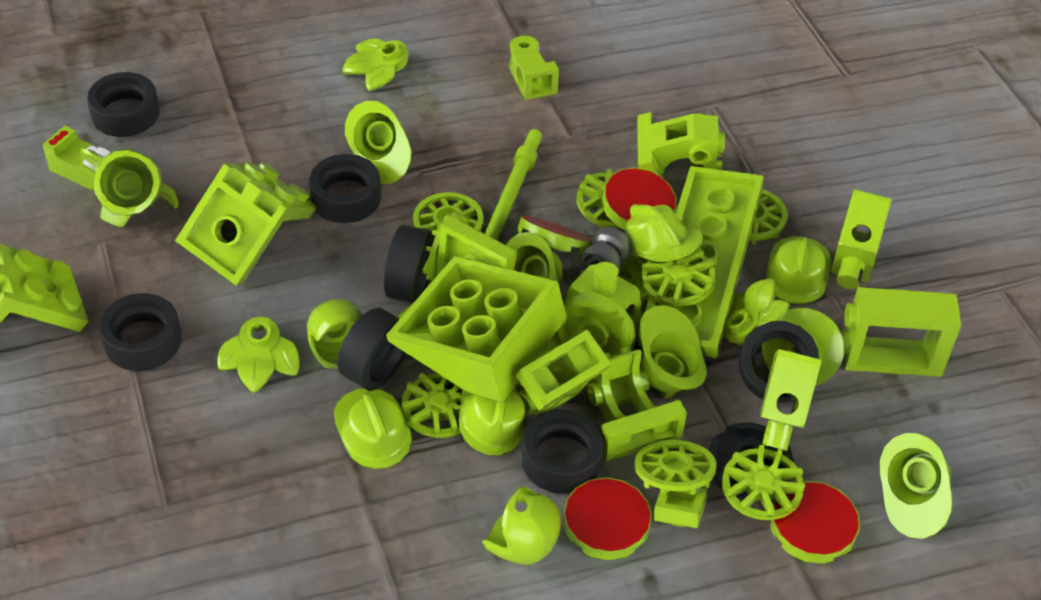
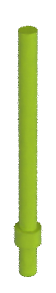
(523, 162)

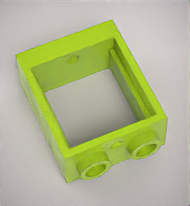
(900, 309)

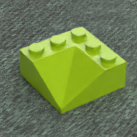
(480, 325)

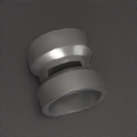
(607, 246)

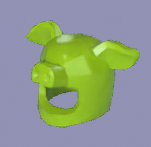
(127, 184)

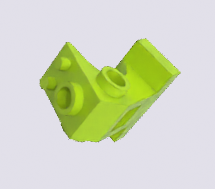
(679, 139)
(624, 384)
(548, 386)

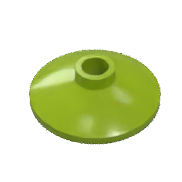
(824, 333)

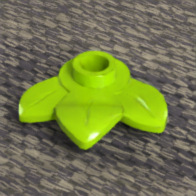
(377, 61)
(753, 310)
(259, 357)

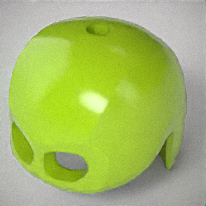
(328, 328)
(528, 534)

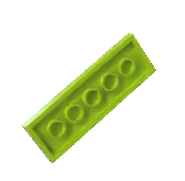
(724, 210)

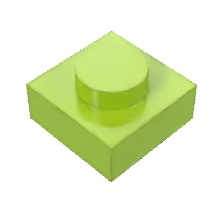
(681, 508)

